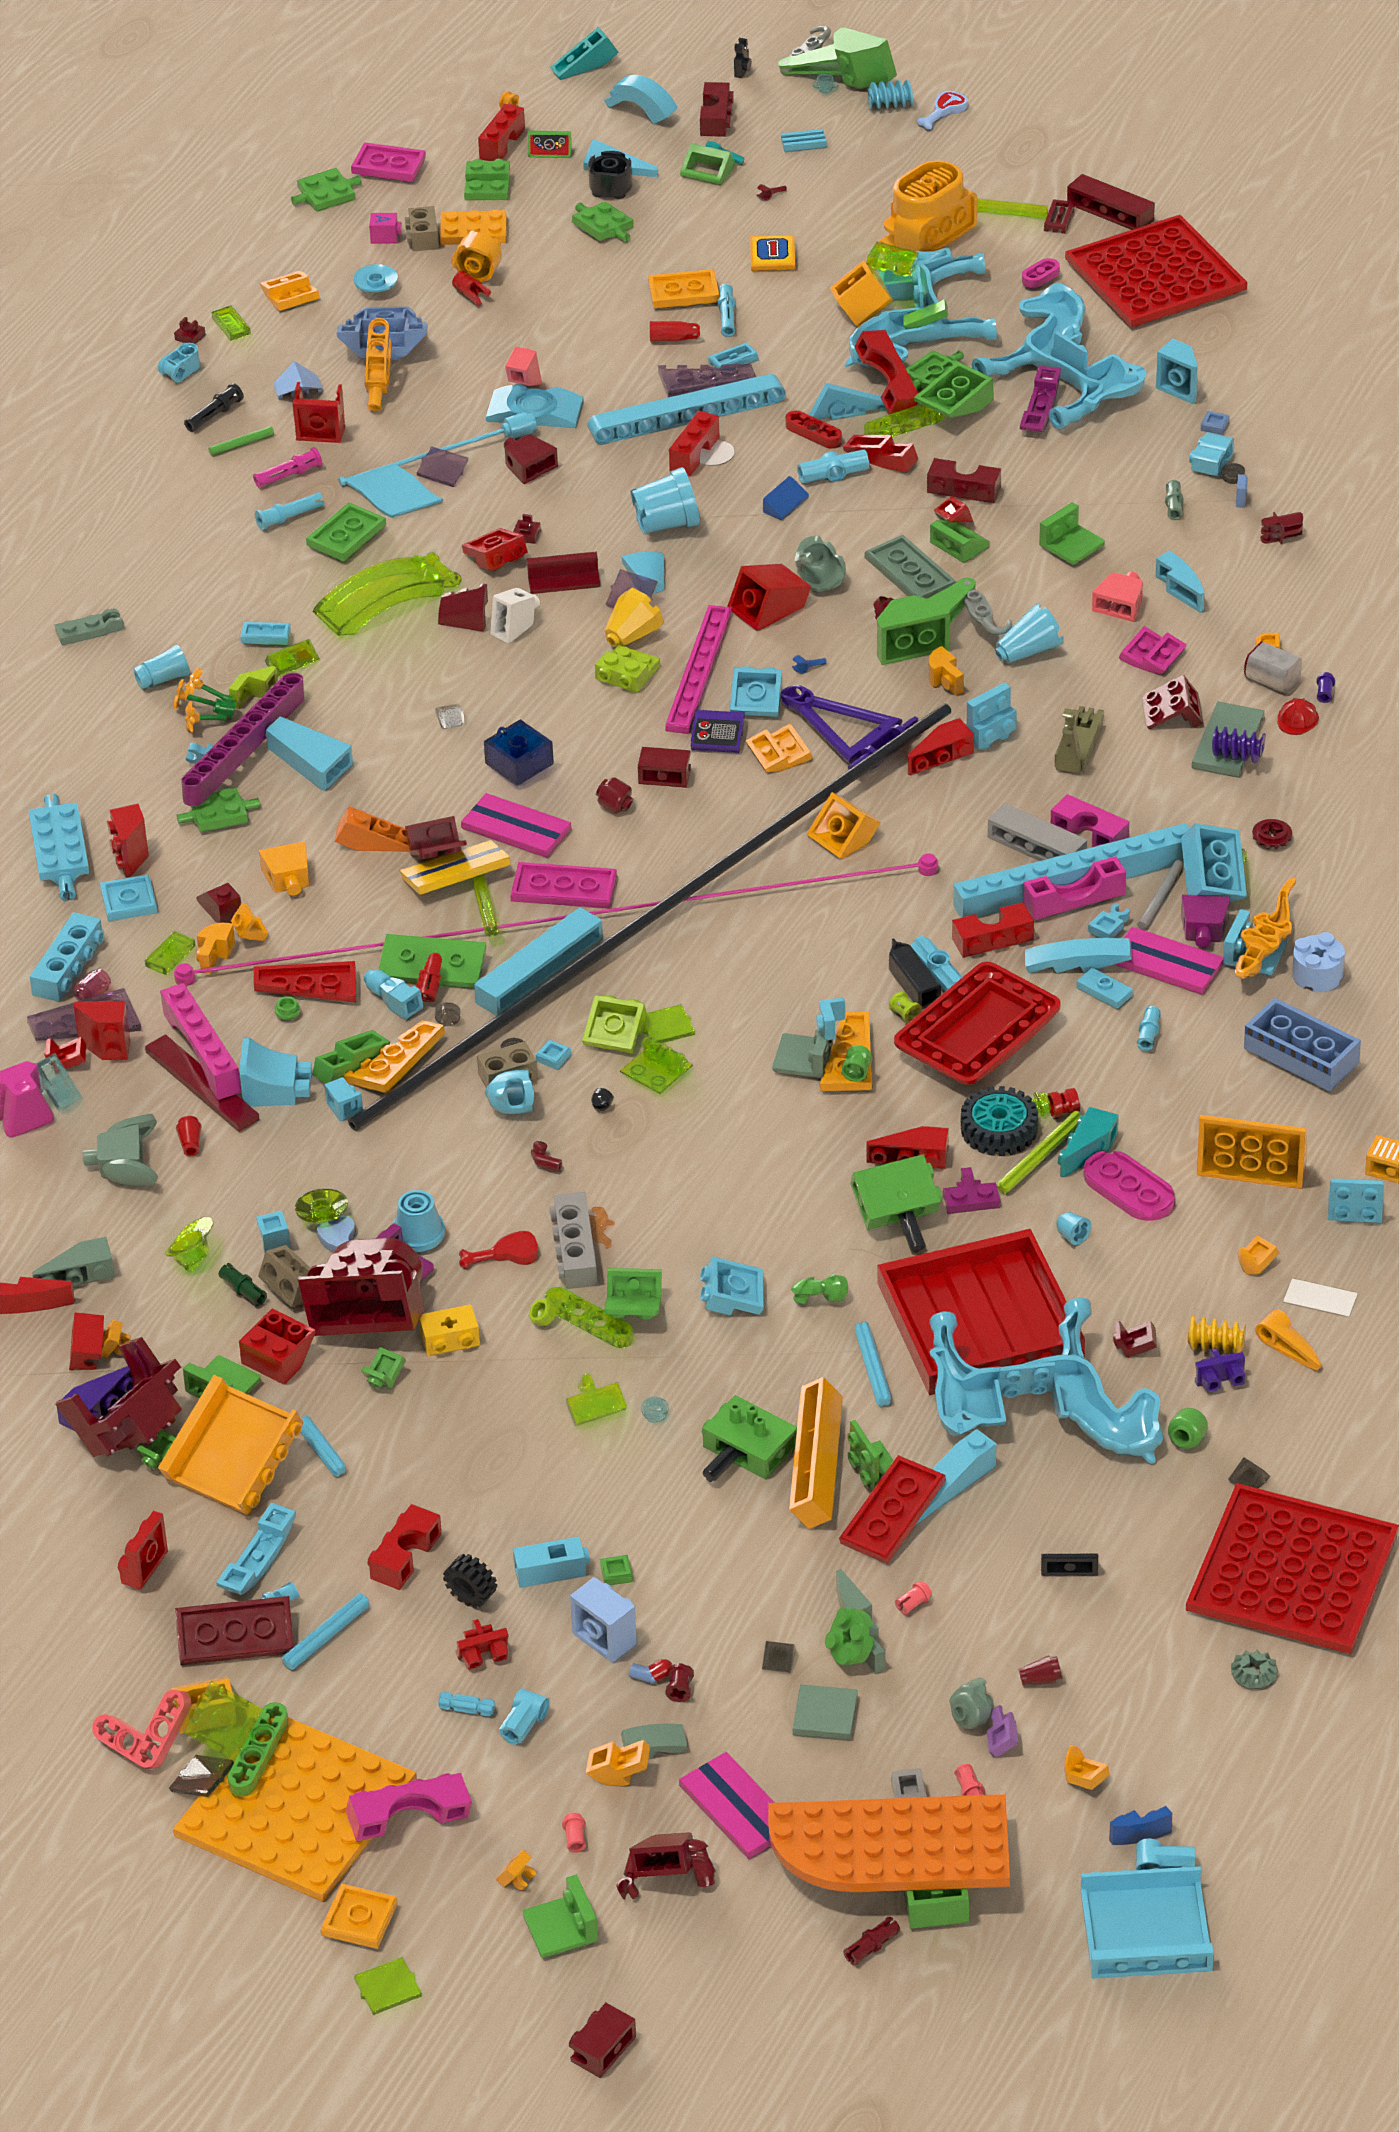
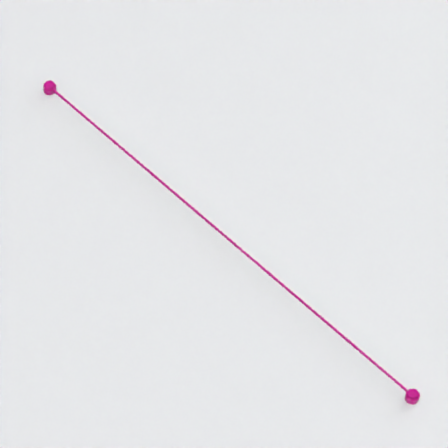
(926, 866)

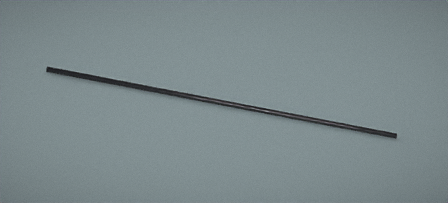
(645, 919)

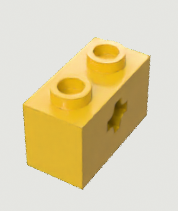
(449, 1330)

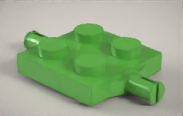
(325, 189)
(602, 221)
(931, 367)
(220, 810)

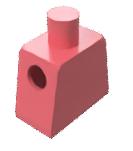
(1119, 596)

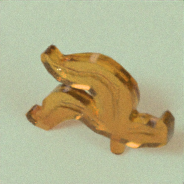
(600, 1222)

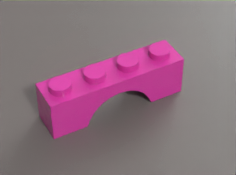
(1102, 881)
(441, 1797)

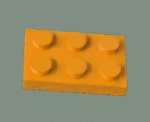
(458, 224)
(683, 288)

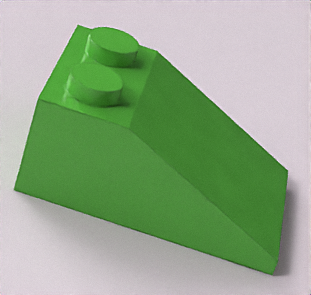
(958, 392)

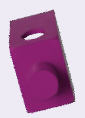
(1204, 918)

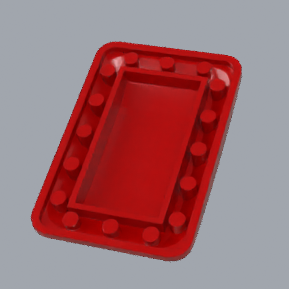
(978, 1023)

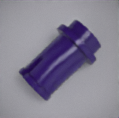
(1325, 684)

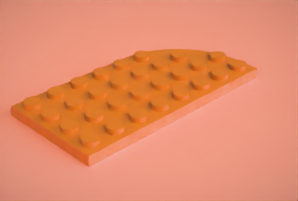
(894, 1842)

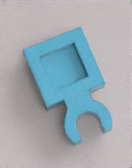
(1109, 924)

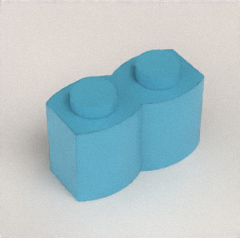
(1212, 453)

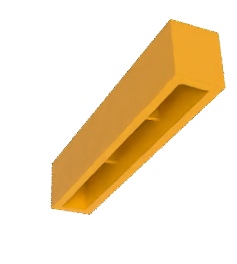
(816, 1453)

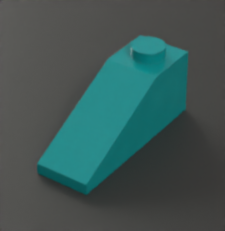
(588, 54)

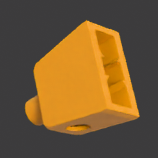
(286, 867)

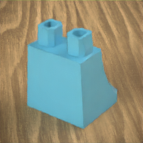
(272, 1076)

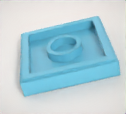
(128, 897)

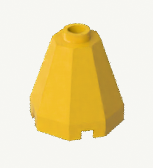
(632, 618)

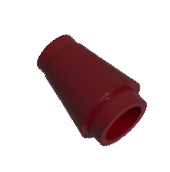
(1041, 1671)

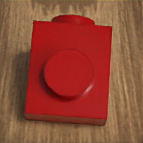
(69, 1054)

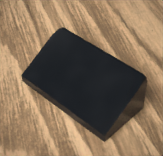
(1069, 1564)

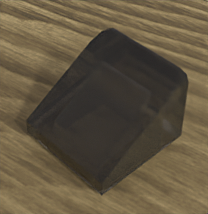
(450, 715)
(1249, 1474)
(778, 1656)

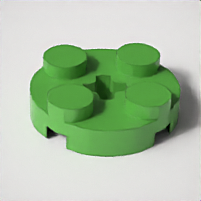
(849, 1625)

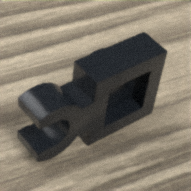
(742, 62)

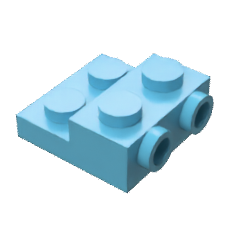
(756, 691)
(991, 716)
(731, 1286)

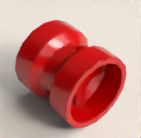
(1063, 1102)

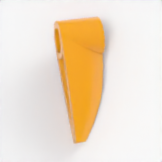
(1279, 1334)

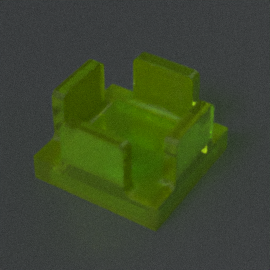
(222, 1720)

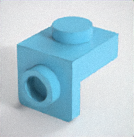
(829, 1012)

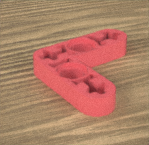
(143, 1742)

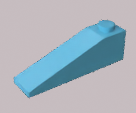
(962, 1467)

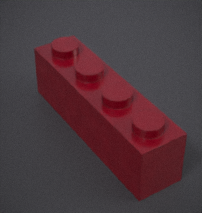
(1110, 202)

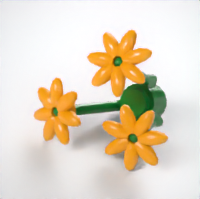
(223, 707)

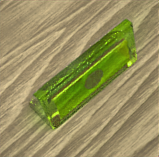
(292, 657)

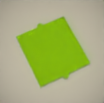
(668, 1024)
(387, 1986)

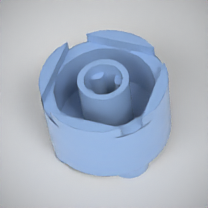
(1318, 962)

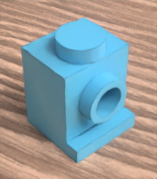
(343, 1099)

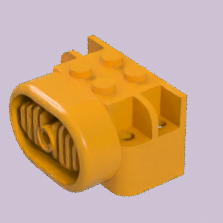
(930, 208)

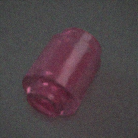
(92, 985)

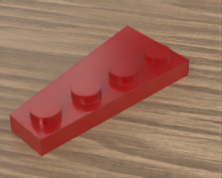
(311, 980)

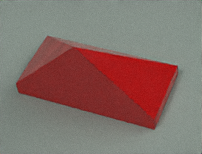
(954, 511)

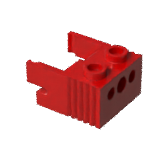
(319, 418)

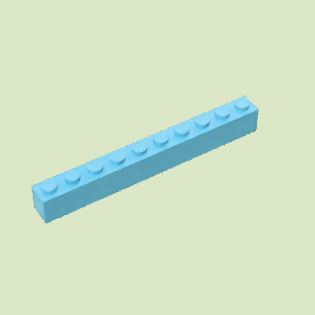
(1005, 888)

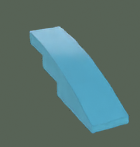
(1076, 953)

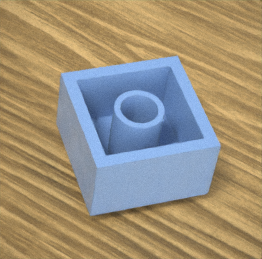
(603, 1619)

